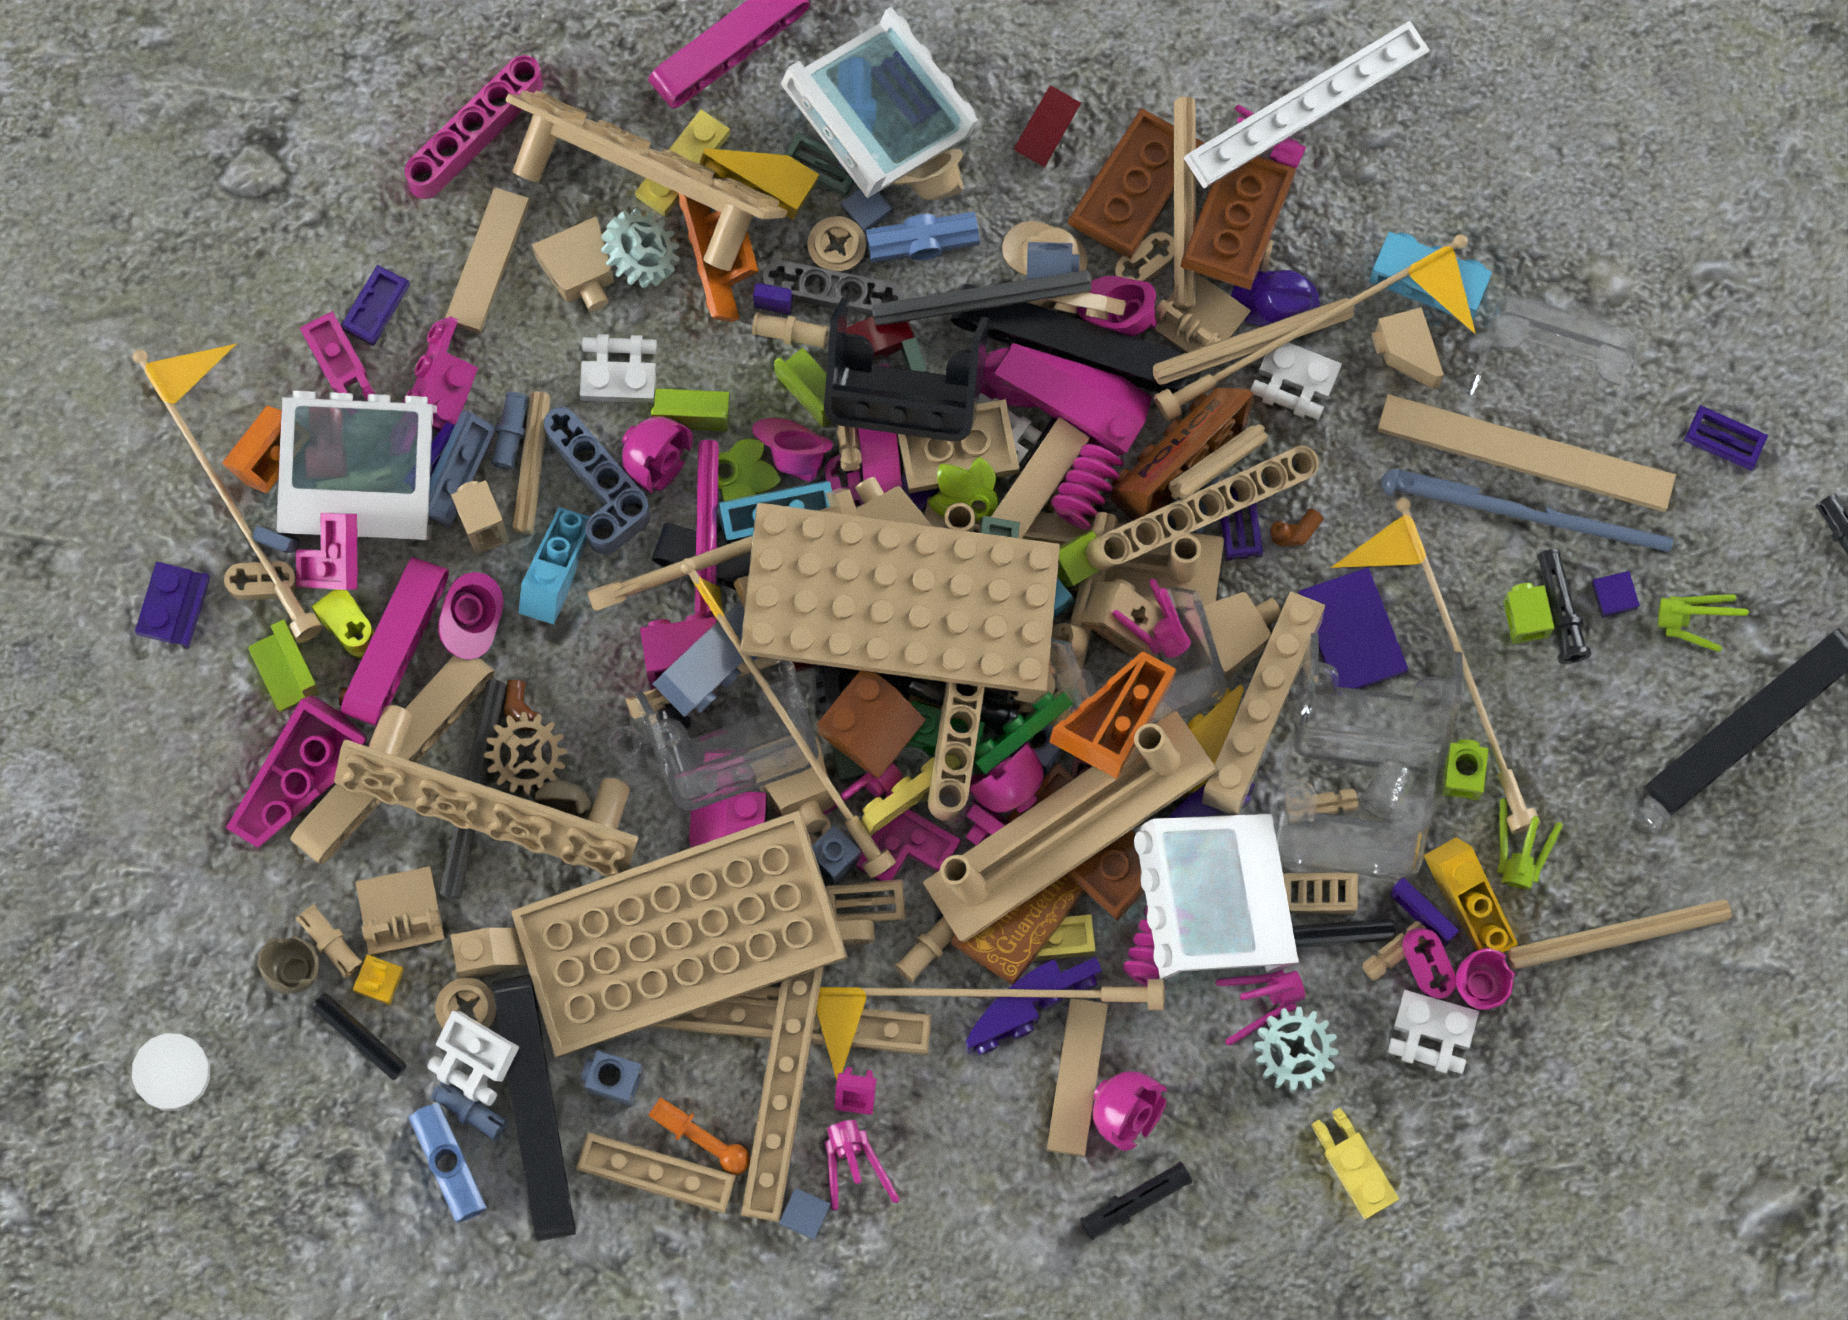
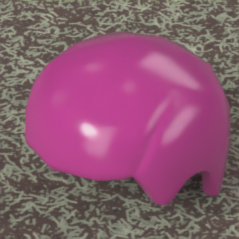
(1484, 979)

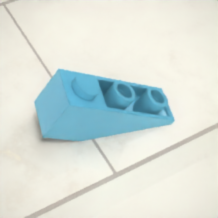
(553, 567)

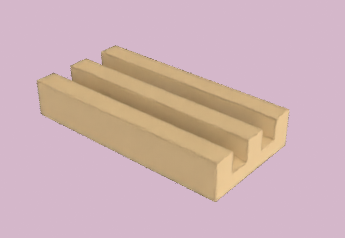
(897, 899)

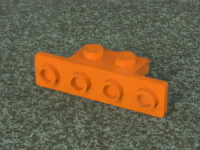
(716, 281)

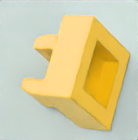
(378, 979)

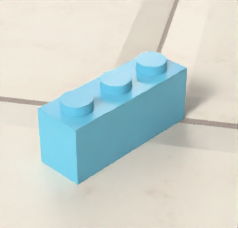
(1403, 250)
(738, 514)

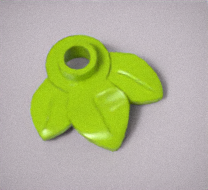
(748, 472)
(966, 486)

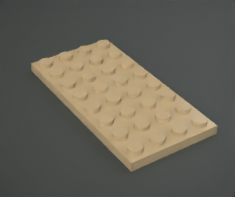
(900, 598)
(678, 934)

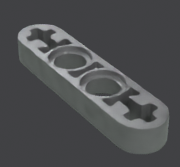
(835, 282)

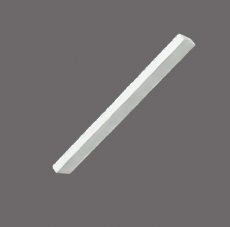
(1306, 104)

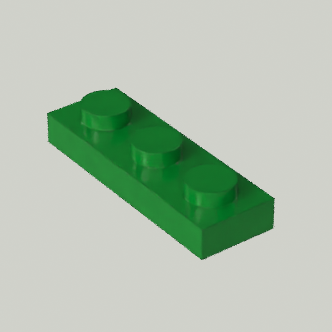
(1019, 731)

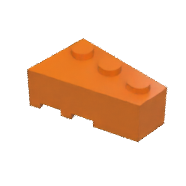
(1107, 721)

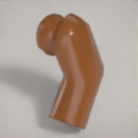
(1296, 534)
(515, 704)

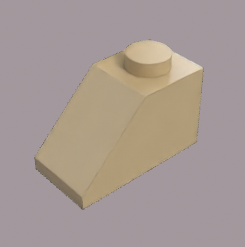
(1409, 346)
(487, 952)

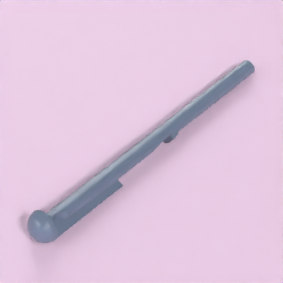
(1468, 496)

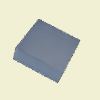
(864, 210)
(275, 540)
(804, 1214)

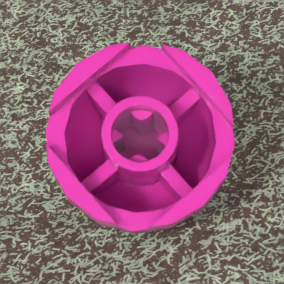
(654, 451)
(1010, 782)
(1127, 1106)

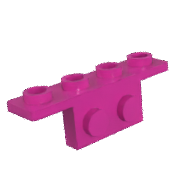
(443, 376)

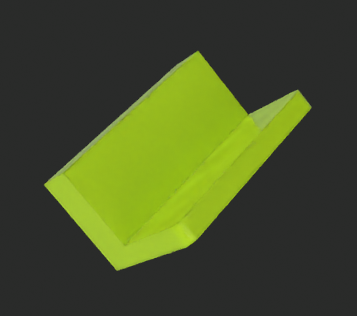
(805, 381)
(693, 408)
(283, 668)

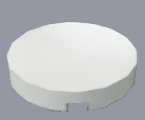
(170, 1072)

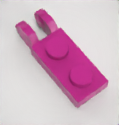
(335, 354)

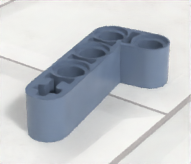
(591, 474)

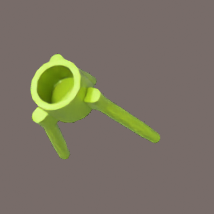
(1677, 610)
(1519, 870)

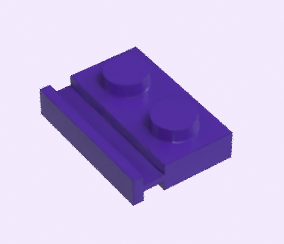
(172, 604)

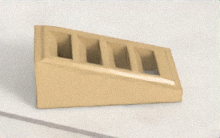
(1333, 907)

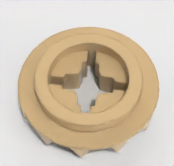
(839, 229)
(469, 991)

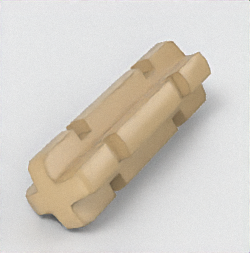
(849, 448)
(1330, 803)
(1389, 955)

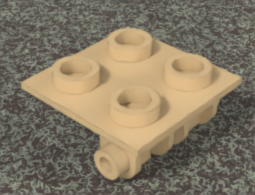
(1210, 321)
(399, 910)

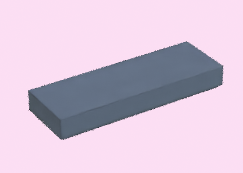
(457, 465)

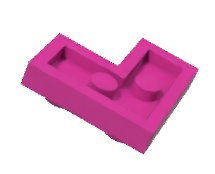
(336, 561)
(915, 838)

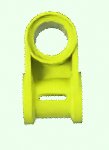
(344, 619)

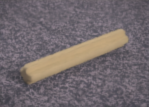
(1218, 462)
(531, 463)

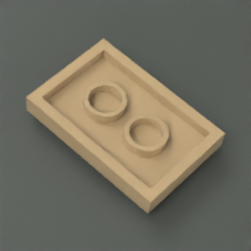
(989, 439)

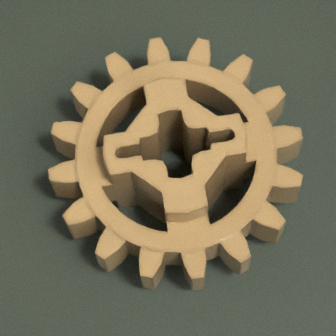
(506, 735)

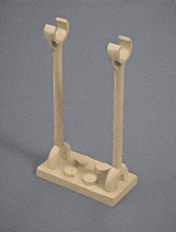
(616, 592)

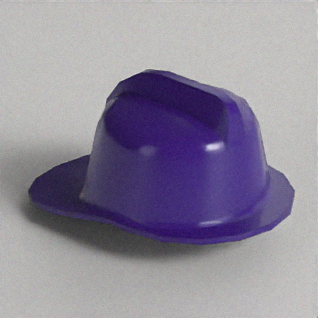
(1276, 296)

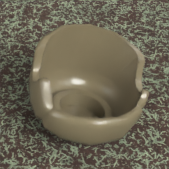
(565, 798)
(288, 965)

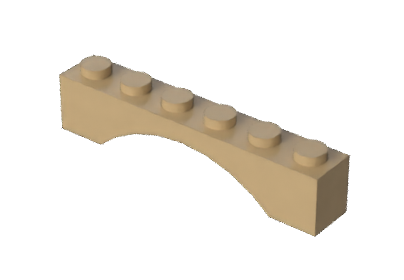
(1262, 704)

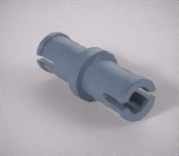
(510, 430)
(469, 1111)

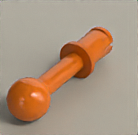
(733, 1158)

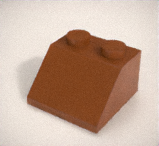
(870, 723)

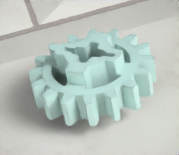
(640, 248)
(1279, 1043)

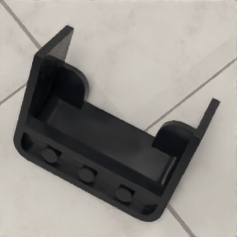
(899, 398)

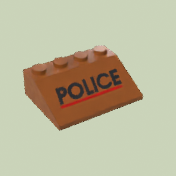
(1186, 442)

